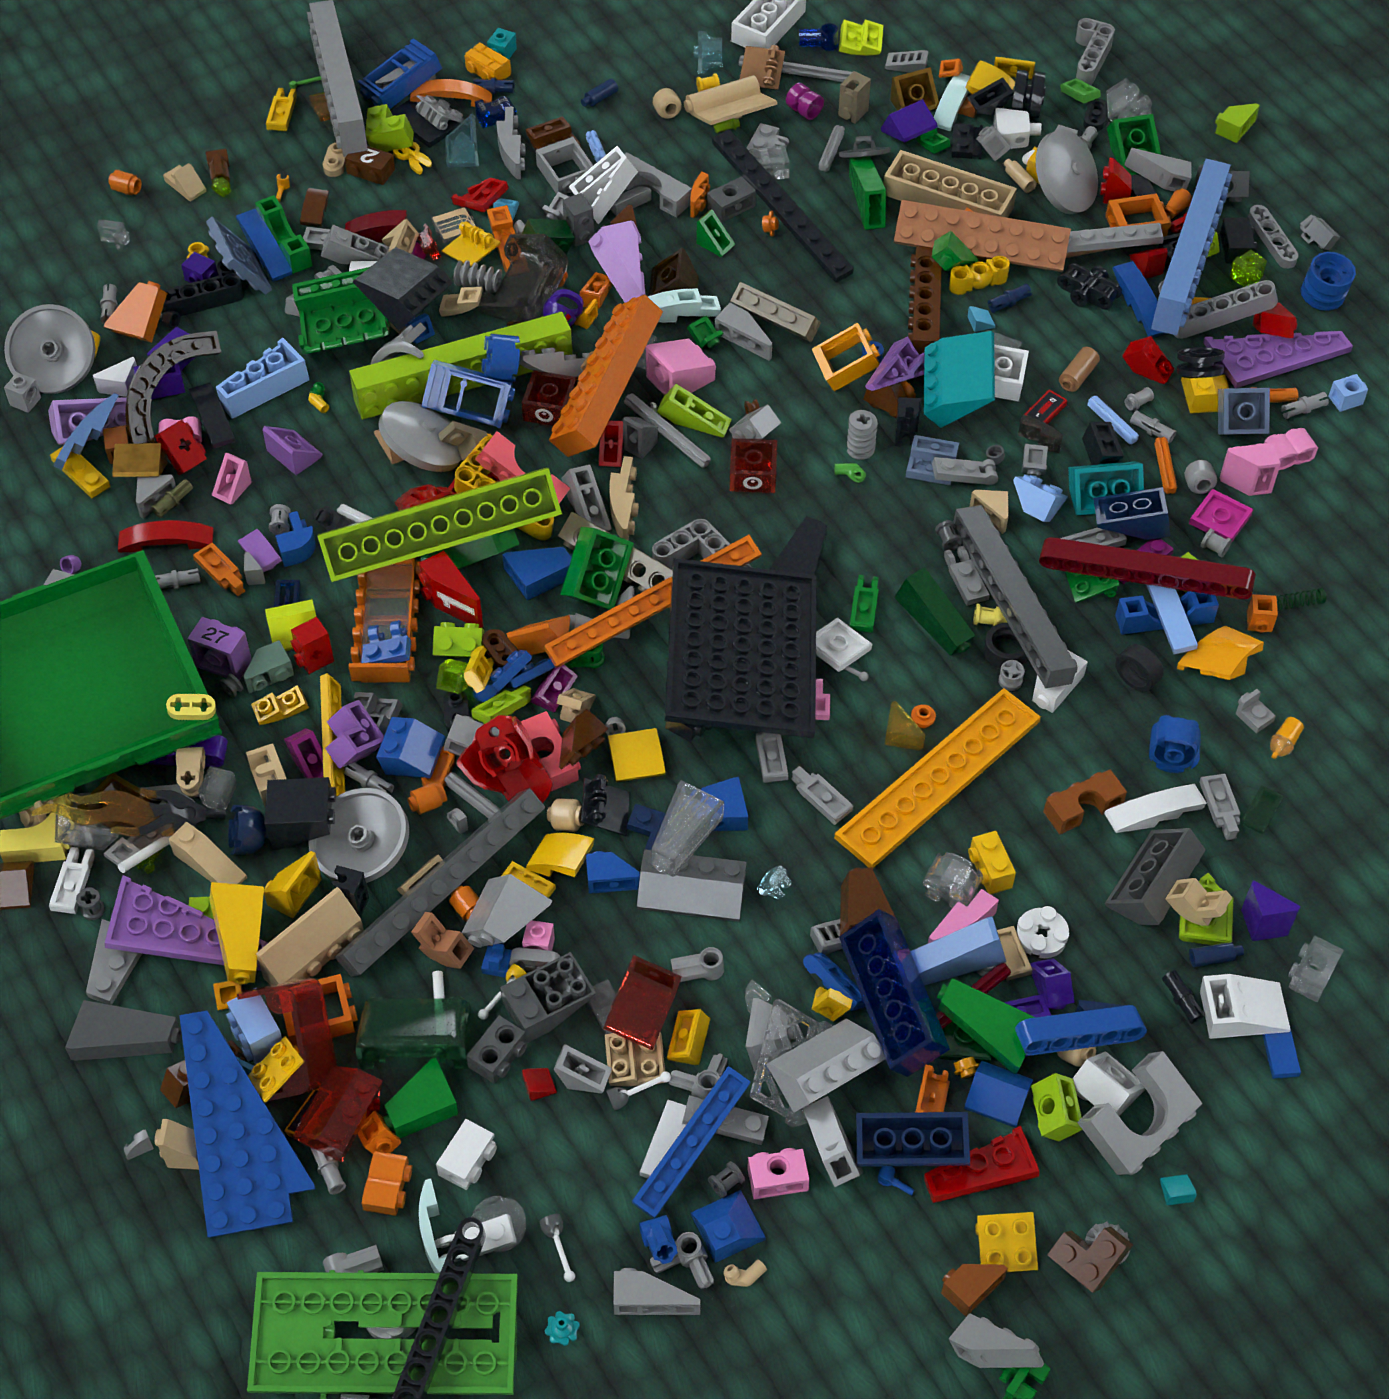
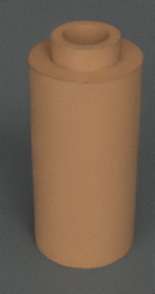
(1079, 369)

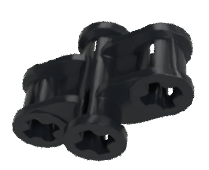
(1089, 286)

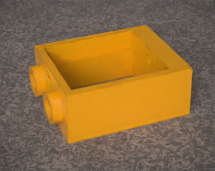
(839, 344)

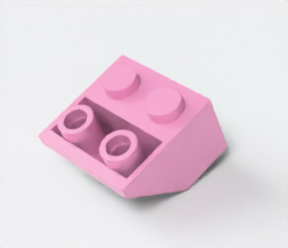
(1251, 468)

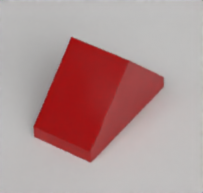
(1150, 262)
(611, 444)

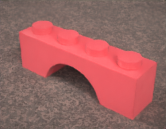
(500, 460)

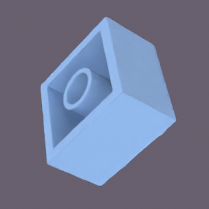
(253, 1027)

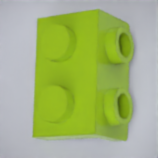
(456, 640)

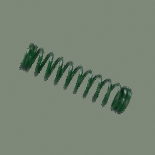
(1319, 591)

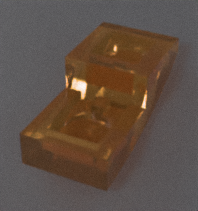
(320, 106)

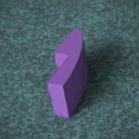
(260, 549)

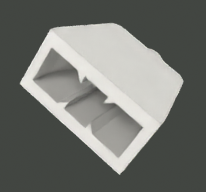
(1015, 127)

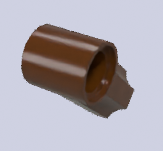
(218, 163)

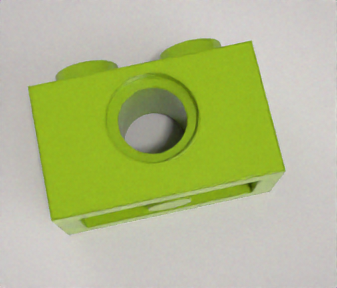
(1056, 1107)

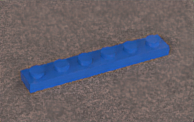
(691, 1142)

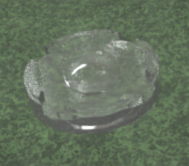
(499, 1206)

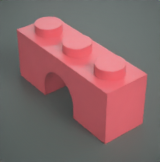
(545, 736)

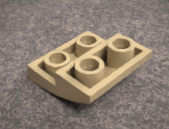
(632, 1062)

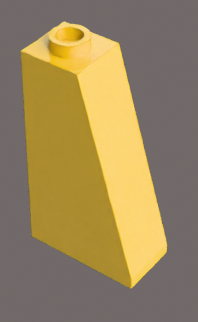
(238, 923)

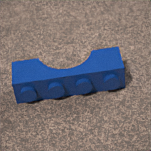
(1138, 615)

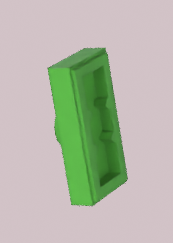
(1080, 90)

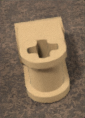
(191, 767)

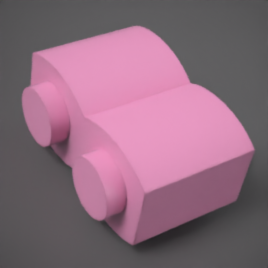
(1293, 447)

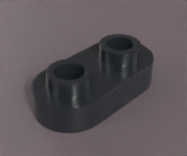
(1096, 114)
(452, 707)

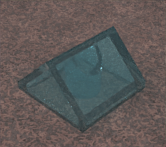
(462, 145)

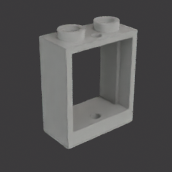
(549, 157)

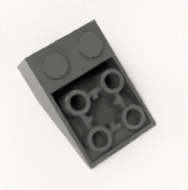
(546, 996)

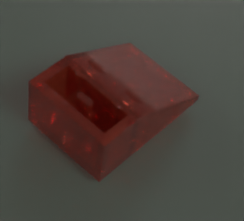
(642, 1002)

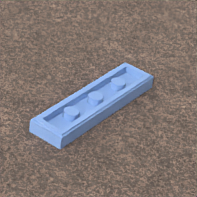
(1173, 619)

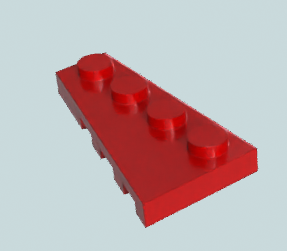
(994, 1165)

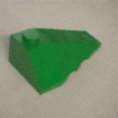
(478, 549)

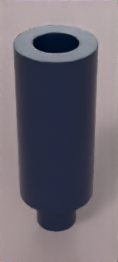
(600, 93)
(1214, 954)

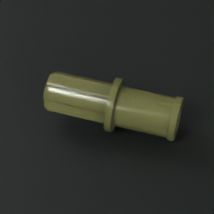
(171, 498)

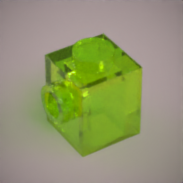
(452, 676)

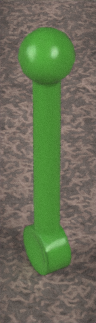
(293, 84)

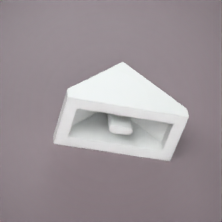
(116, 378)

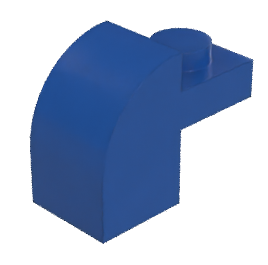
(297, 544)

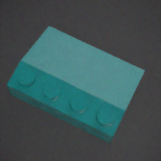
(958, 376)

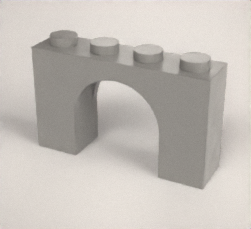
(1173, 1105)

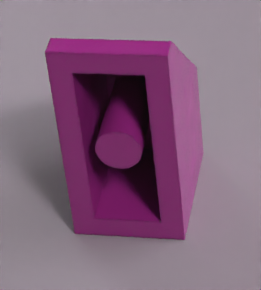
(306, 753)

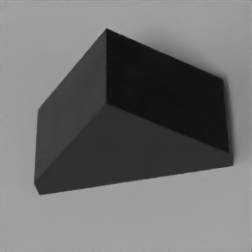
(991, 97)

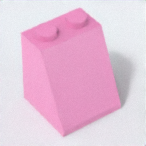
(680, 364)

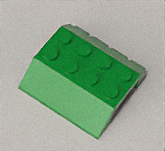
(336, 313)

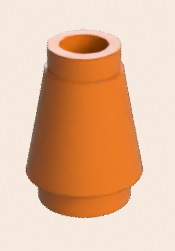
(1178, 202)

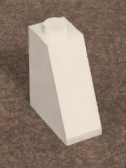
(1052, 697)

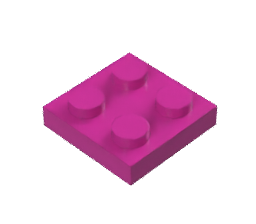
(1221, 514)

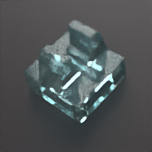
(772, 880)

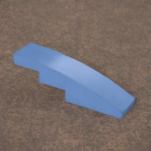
(89, 427)

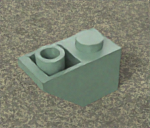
(268, 667)

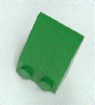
(1132, 132)

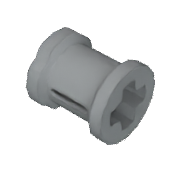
(279, 519)
(1216, 543)

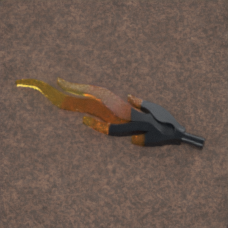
(135, 811)

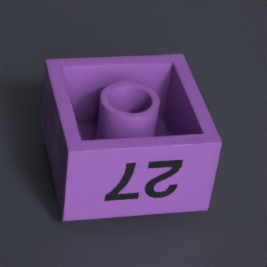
(219, 648)

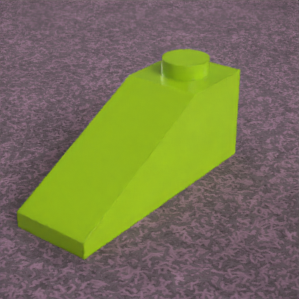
(691, 412)

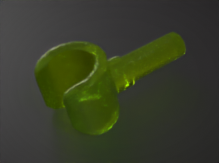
(150, 860)

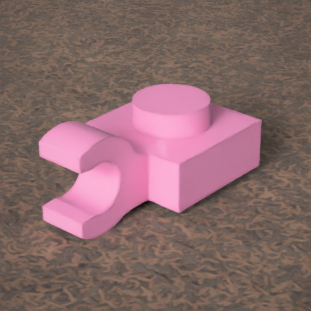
(822, 702)

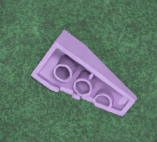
(619, 256)
(67, 415)

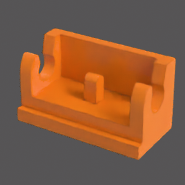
(933, 1091)

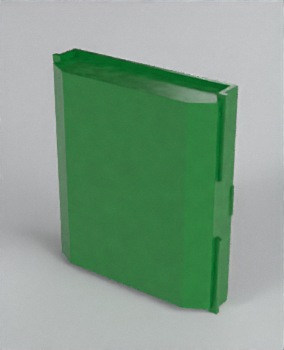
(90, 682)

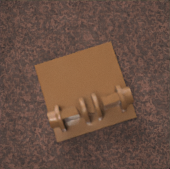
(764, 65)

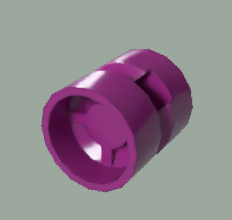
(804, 101)

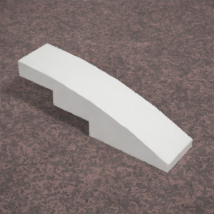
(1155, 807)

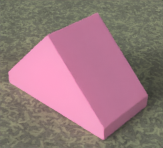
(232, 479)

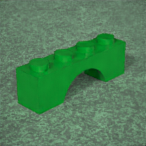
(293, 247)

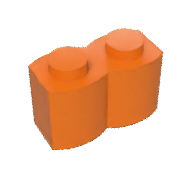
(385, 1183)

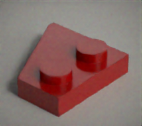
(482, 195)

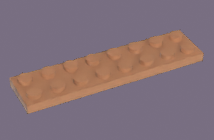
(984, 234)

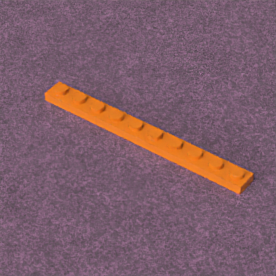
(637, 608)

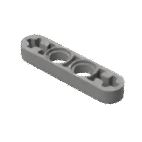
(1276, 235)

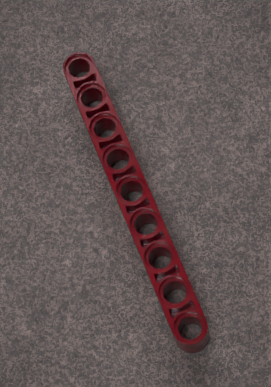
(1147, 568)

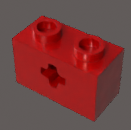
(173, 437)
(311, 645)

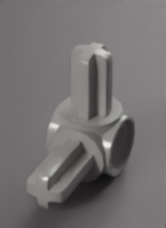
(702, 1082)
(694, 1260)

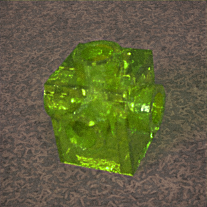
(1248, 268)

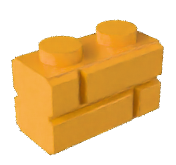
(487, 63)

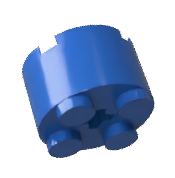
(501, 357)
(1175, 744)

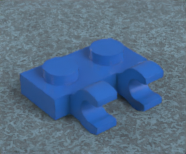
(388, 650)

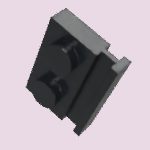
(965, 142)

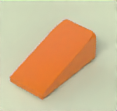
(596, 288)

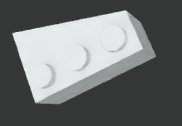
(605, 182)

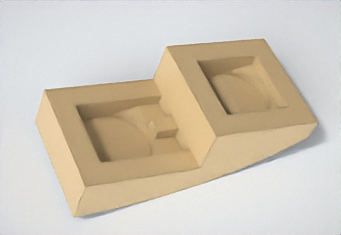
(460, 303)

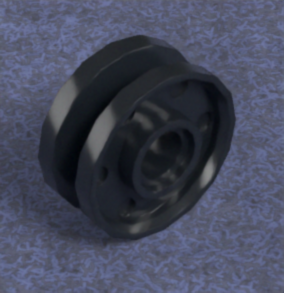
(1200, 362)

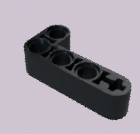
(206, 293)

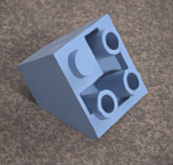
(1039, 499)

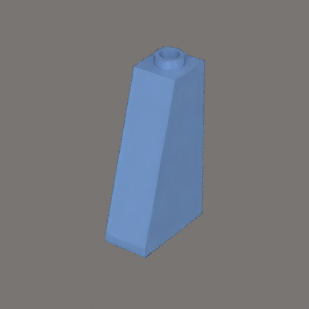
(960, 952)

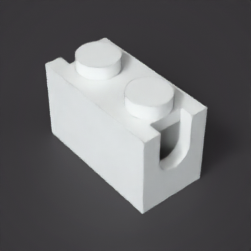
(466, 1155)

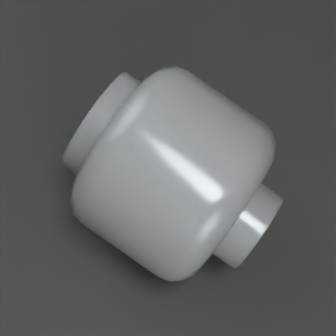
(1200, 476)

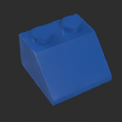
(410, 748)

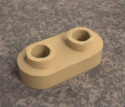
(334, 161)

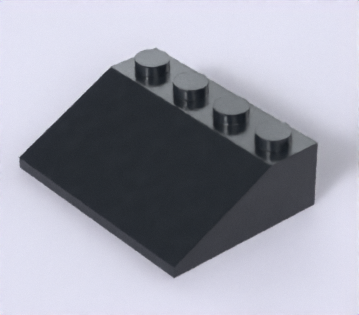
(402, 285)

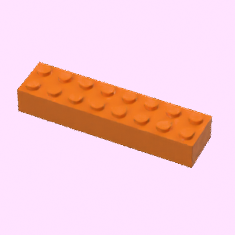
(605, 376)

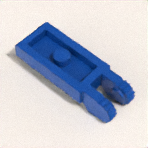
(501, 677)
(833, 978)

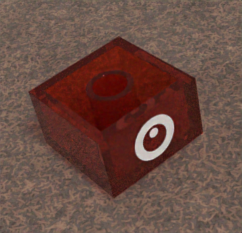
(546, 397)
(753, 465)

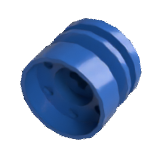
(1328, 281)

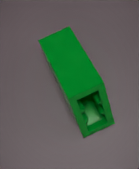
(421, 1102)

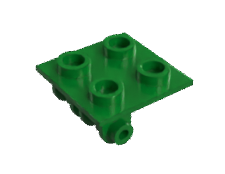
(1088, 586)

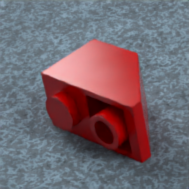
(1117, 182)
(1276, 322)
(1148, 360)

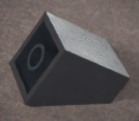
(298, 810)

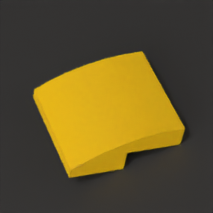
(984, 75)
(636, 755)
(560, 853)

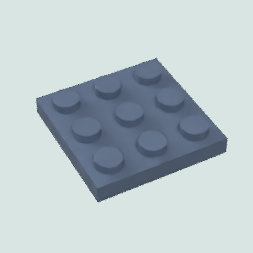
(238, 256)

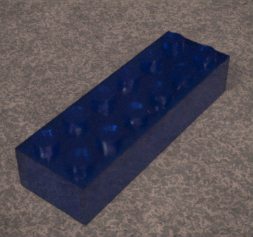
(893, 993)

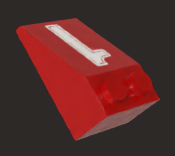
(449, 589)

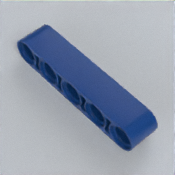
(1080, 1030)

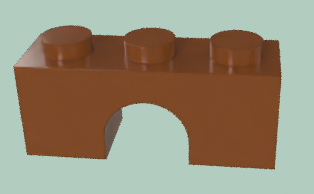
(1100, 790)

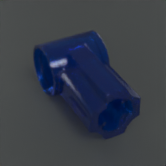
(825, 37)

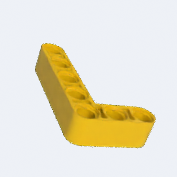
(473, 475)

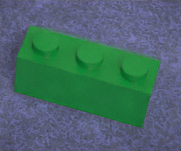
(597, 568)

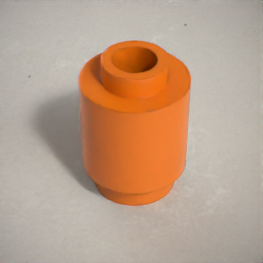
(125, 182)
(427, 798)
(463, 901)

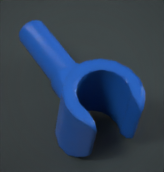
(886, 1178)

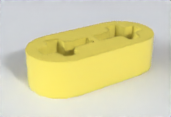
(191, 707)

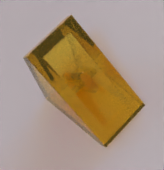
(903, 730)

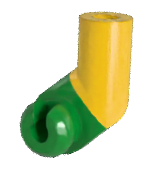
(316, 397)

